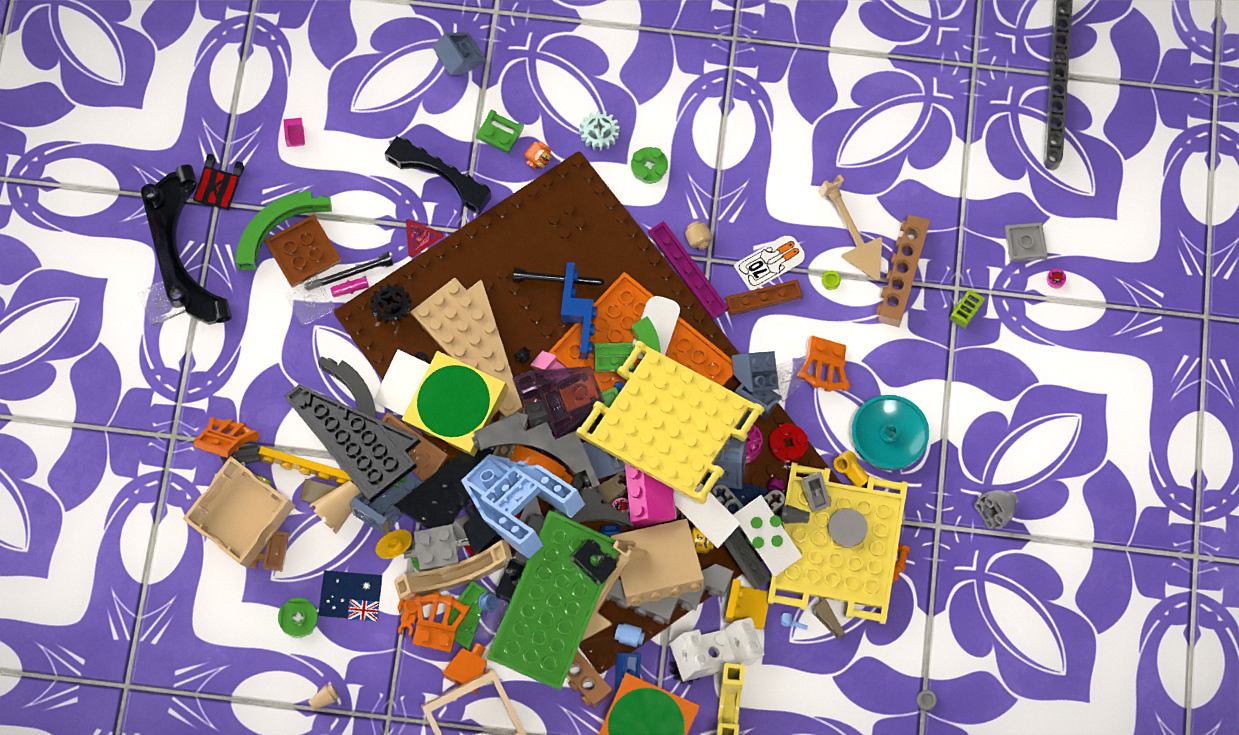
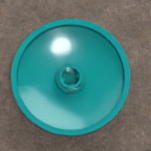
(890, 432)

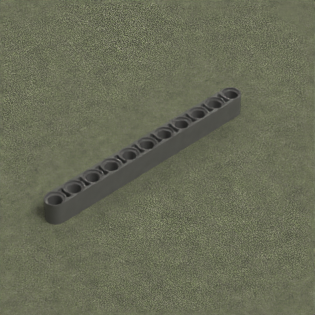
(1058, 84)

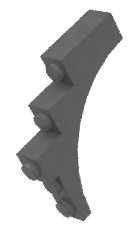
(591, 511)

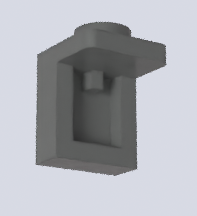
(536, 413)

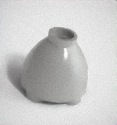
(996, 508)

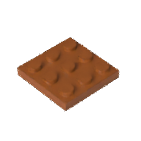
(302, 251)

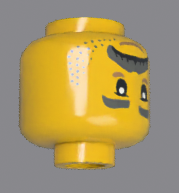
(701, 542)

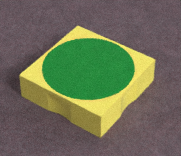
(454, 402)

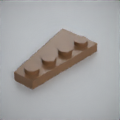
(426, 454)

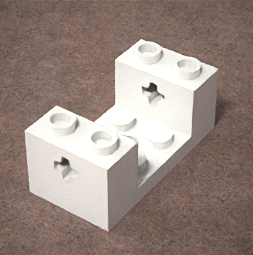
(732, 645)

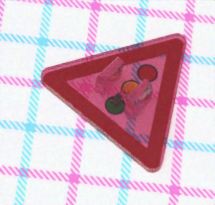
(420, 237)

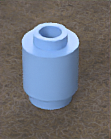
(629, 635)

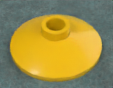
(393, 544)

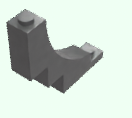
(565, 449)

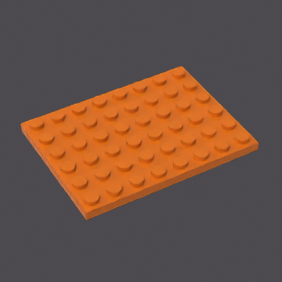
(616, 313)

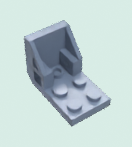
(732, 460)
(382, 513)

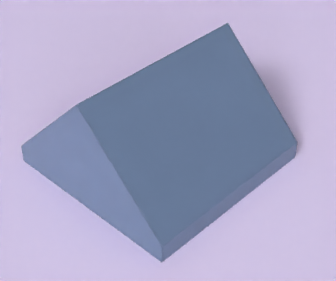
(767, 399)

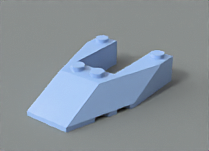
(505, 487)

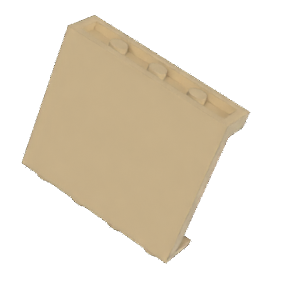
(668, 567)

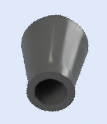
(793, 515)

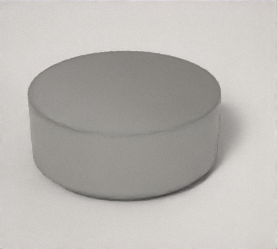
(926, 700)

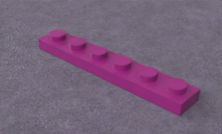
(688, 270)

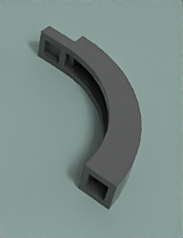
(353, 381)

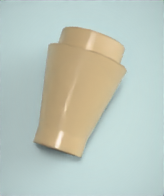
(324, 697)

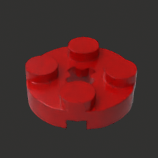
(786, 432)

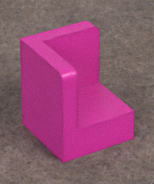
(294, 132)

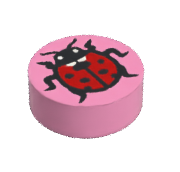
(621, 503)

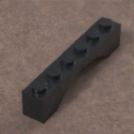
(407, 156)

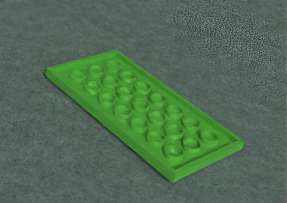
(550, 605)

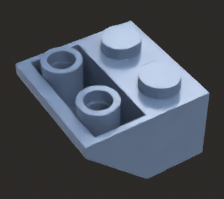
(756, 370)
(603, 462)

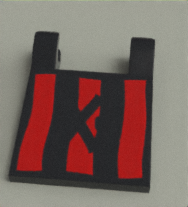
(217, 186)

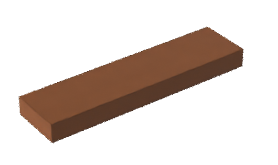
(763, 297)

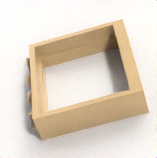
(465, 688)

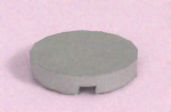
(847, 528)

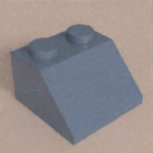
(458, 53)

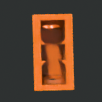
(466, 666)

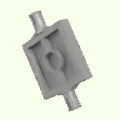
(436, 547)

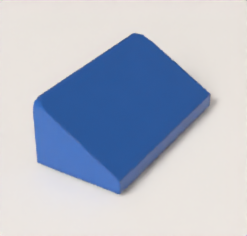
(626, 663)

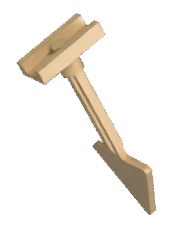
(866, 255)
(597, 621)

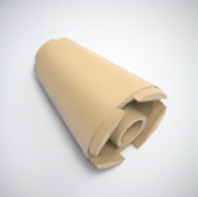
(335, 506)

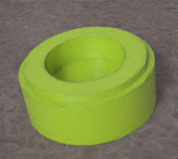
(830, 280)

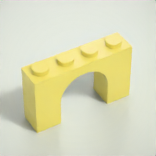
(730, 699)

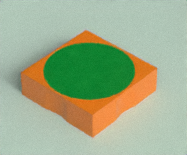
(648, 710)

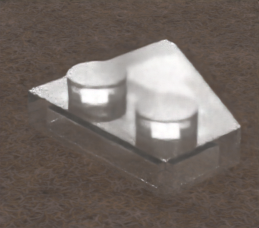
(787, 376)
(492, 621)

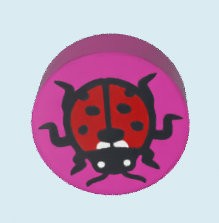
(1056, 278)

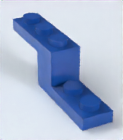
(578, 311)

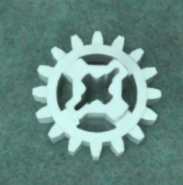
(591, 134)

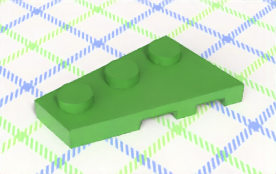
(468, 627)

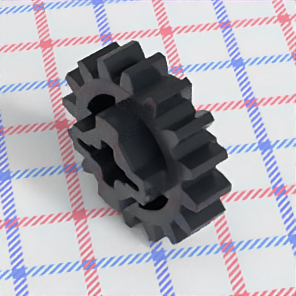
(384, 298)

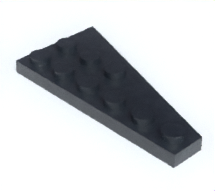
(435, 499)

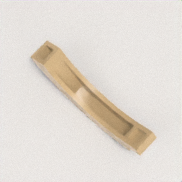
(454, 575)

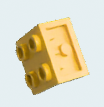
(747, 603)

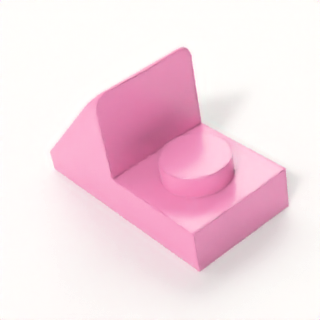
(546, 361)

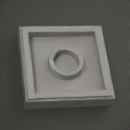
(1025, 242)

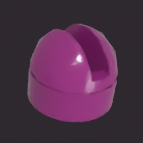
(775, 484)

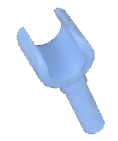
(786, 621)

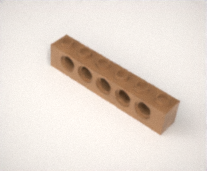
(893, 314)
(588, 674)

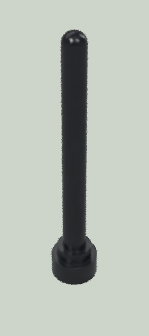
(383, 260)
(520, 275)

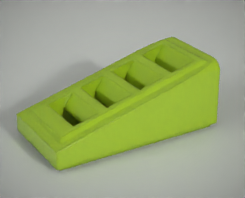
(960, 320)

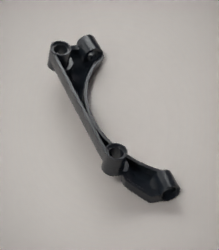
(163, 217)

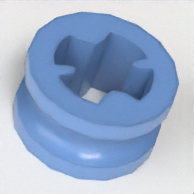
(487, 602)

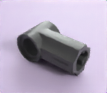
(246, 454)

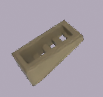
(827, 617)

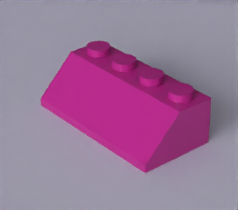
(648, 498)

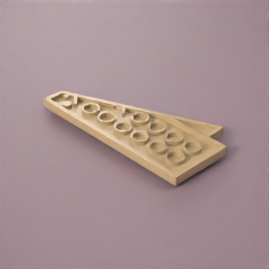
(468, 332)

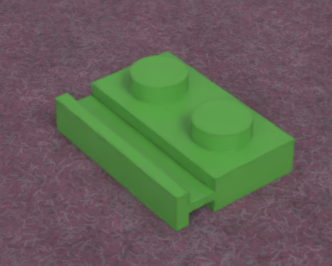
(612, 356)

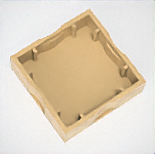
(239, 512)

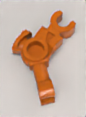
(409, 615)

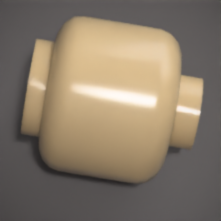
(698, 235)

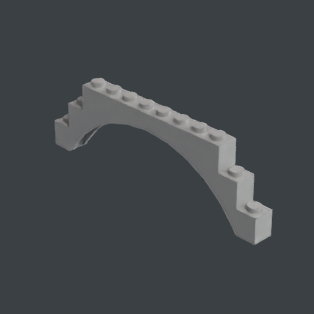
(715, 582)

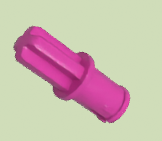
(349, 287)

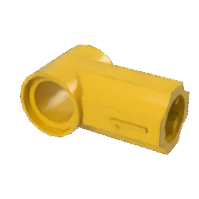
(852, 469)

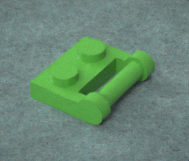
(496, 136)

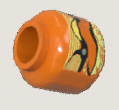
(538, 155)

